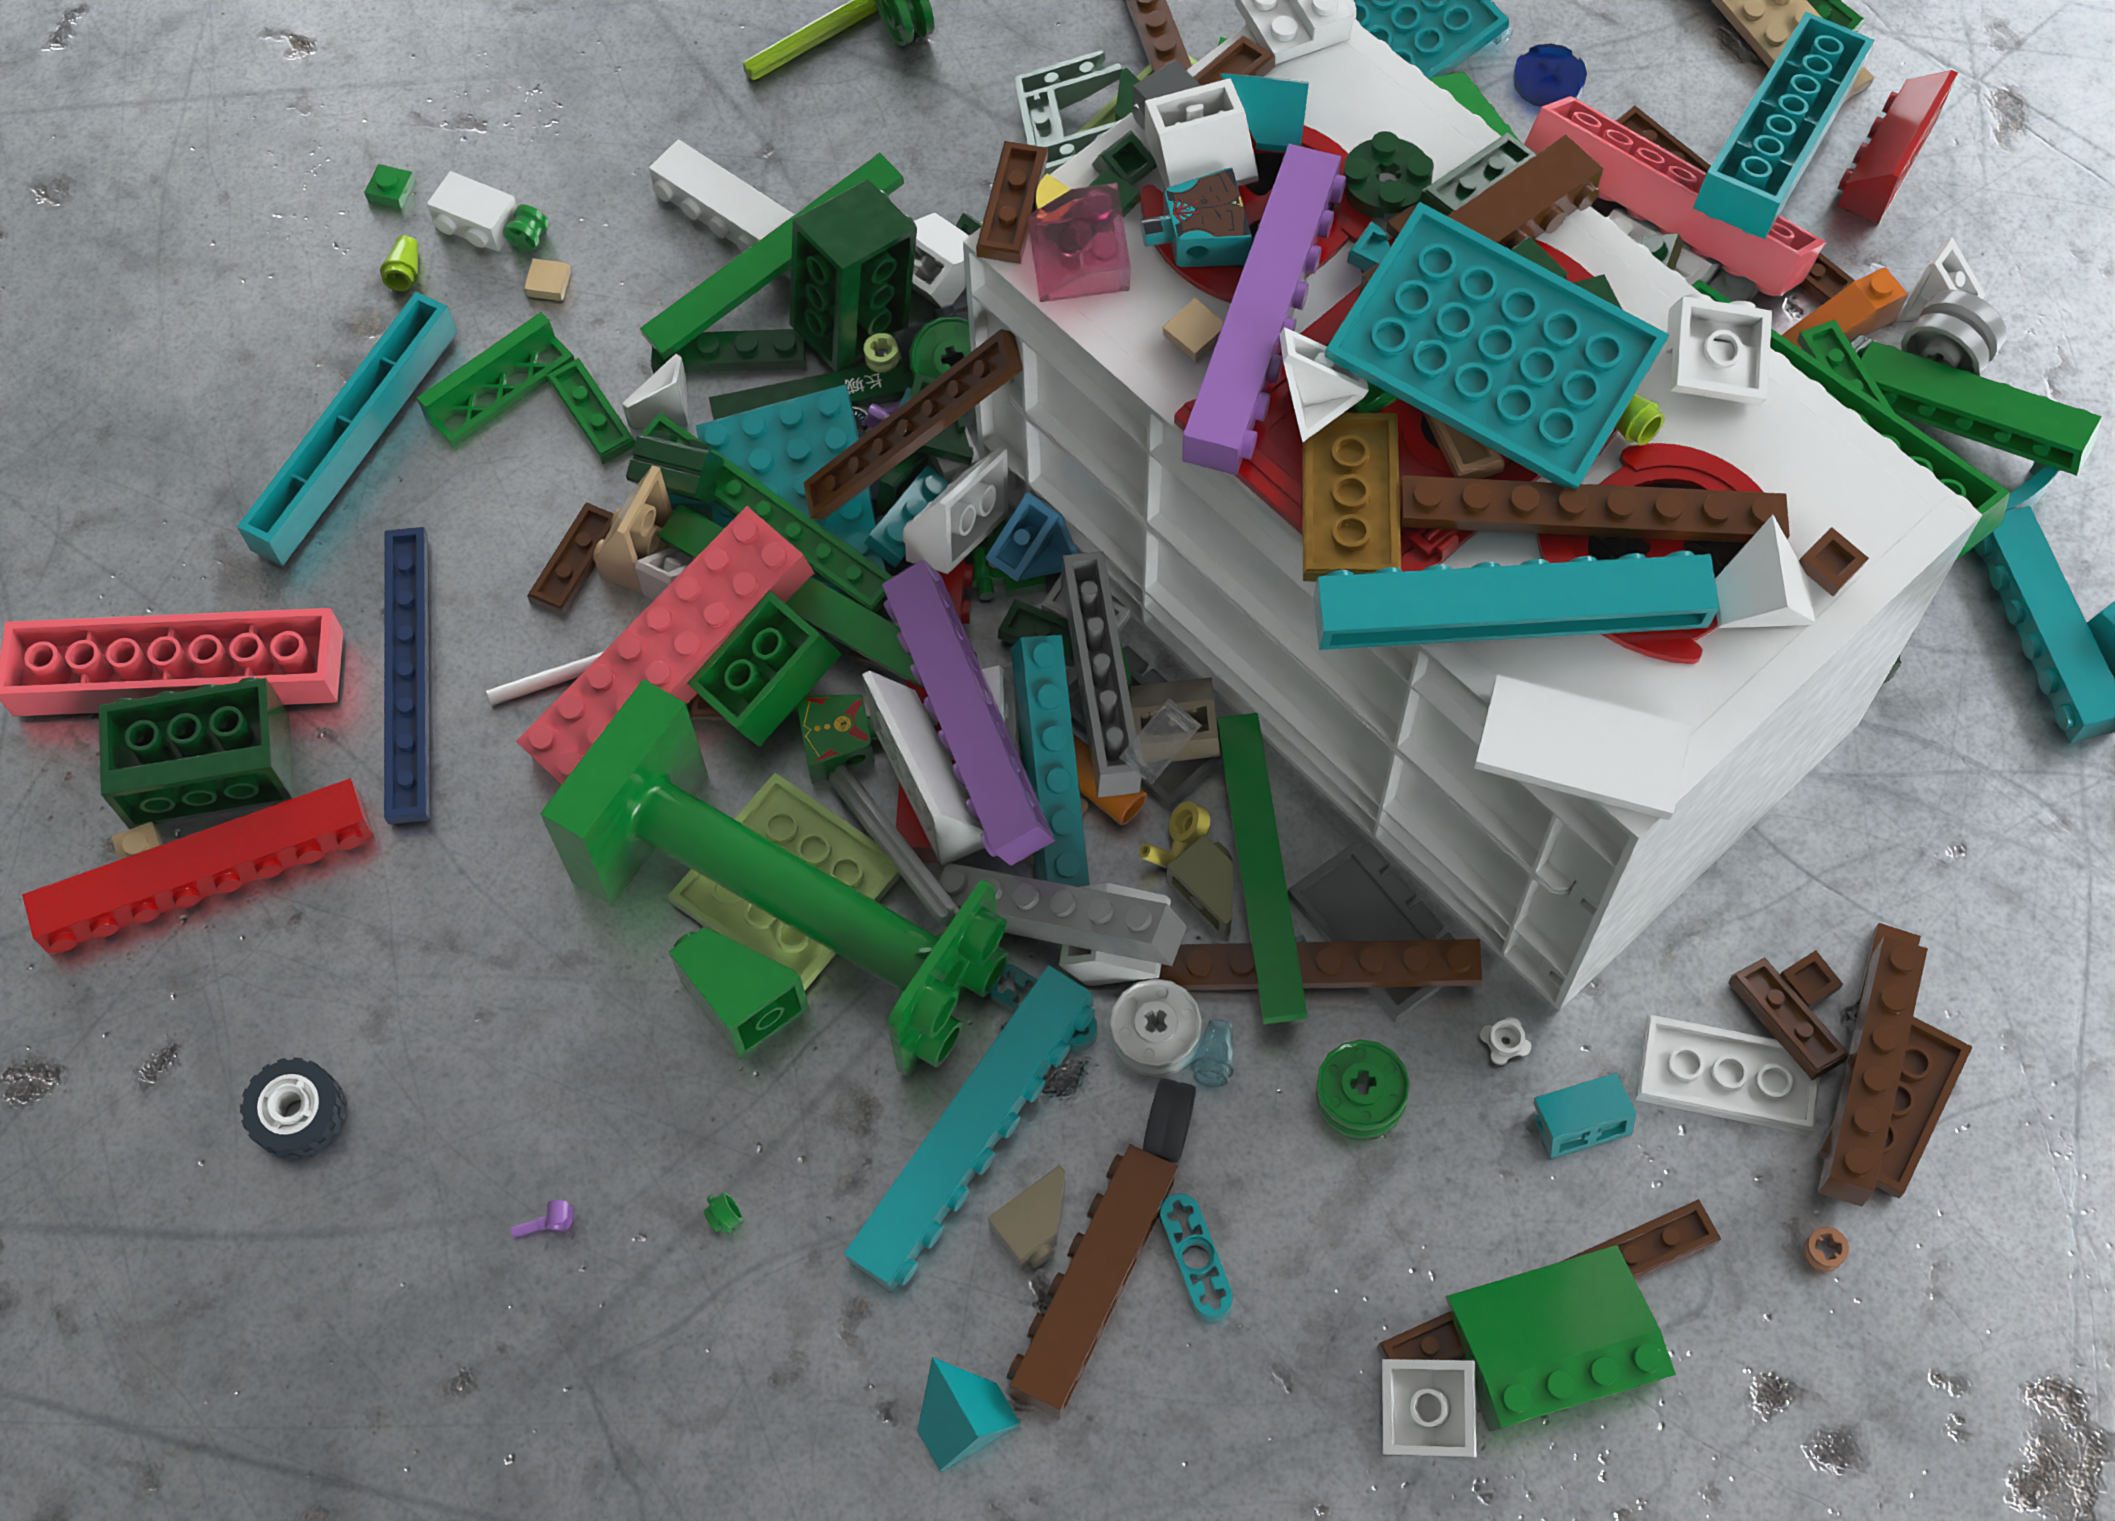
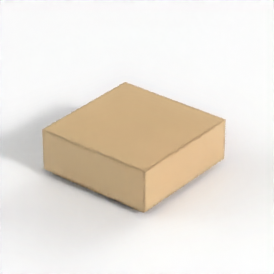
(547, 279)
(1194, 329)

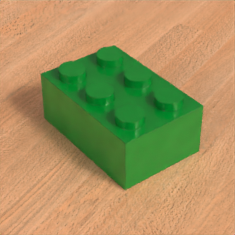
(764, 668)

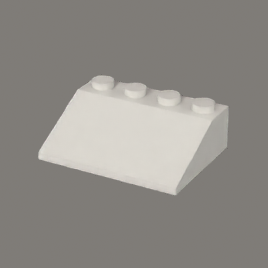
(923, 767)

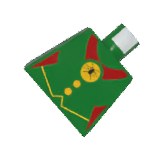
(835, 733)

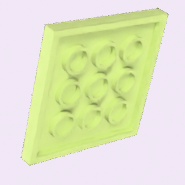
(813, 834)

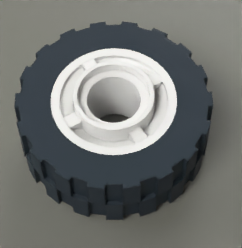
(275, 1090)

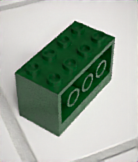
(851, 272)
(195, 752)

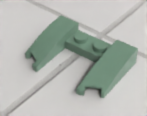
(1054, 87)

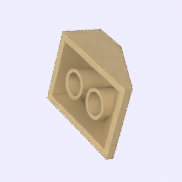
(634, 531)

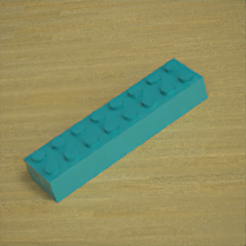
(1783, 125)

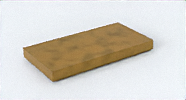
(1351, 496)

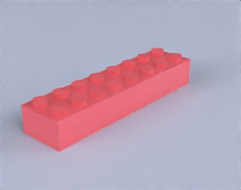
(1664, 191)
(670, 637)
(94, 661)

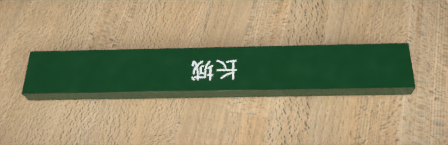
(863, 385)

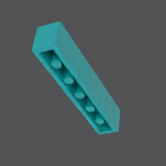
(2050, 625)
(1050, 755)

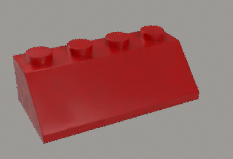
(1894, 144)

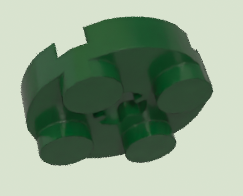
(1386, 155)

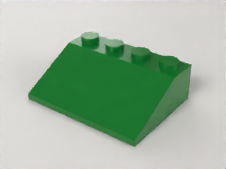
(1558, 1337)

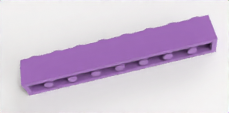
(1262, 305)
(967, 714)

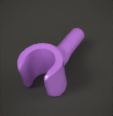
(877, 414)
(558, 1219)

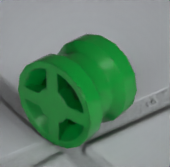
(526, 228)

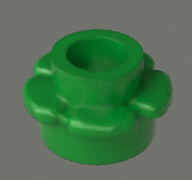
(723, 1212)

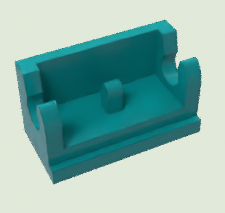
(1584, 1115)

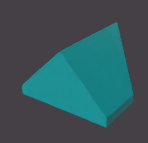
(1272, 109)
(961, 1413)

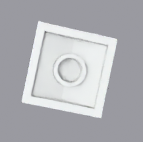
(1429, 1407)

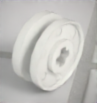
(1155, 1052)

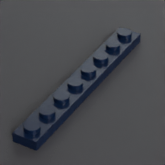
(406, 676)

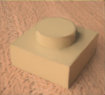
(136, 840)

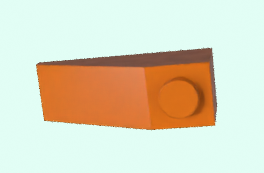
(1858, 308)

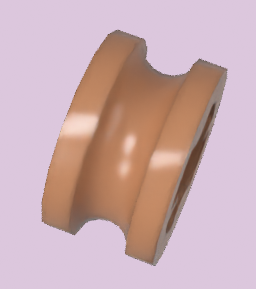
(1835, 1240)

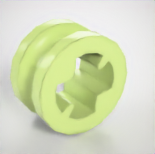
(877, 342)

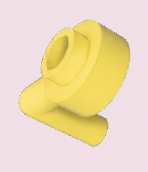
(1185, 826)

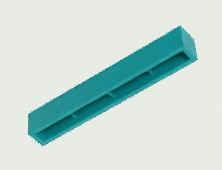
(347, 429)
(1515, 600)
(970, 1129)

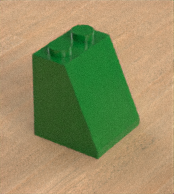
(738, 987)

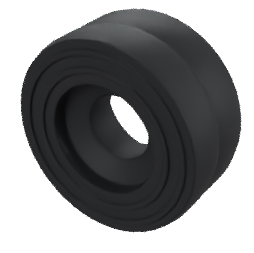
(1169, 1119)

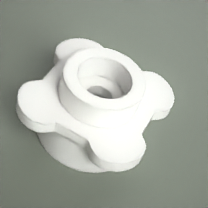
(1510, 1029)

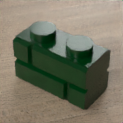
(685, 469)

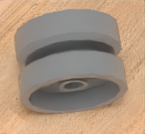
(1957, 331)

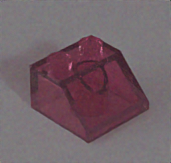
(1080, 244)

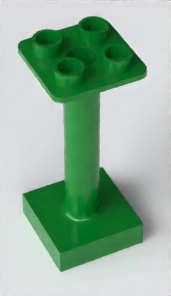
(639, 796)

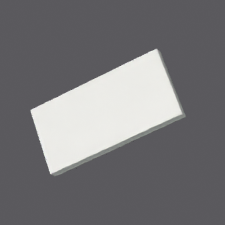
(1583, 747)
(1725, 1075)

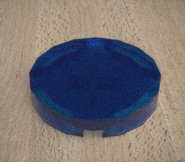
(1549, 74)

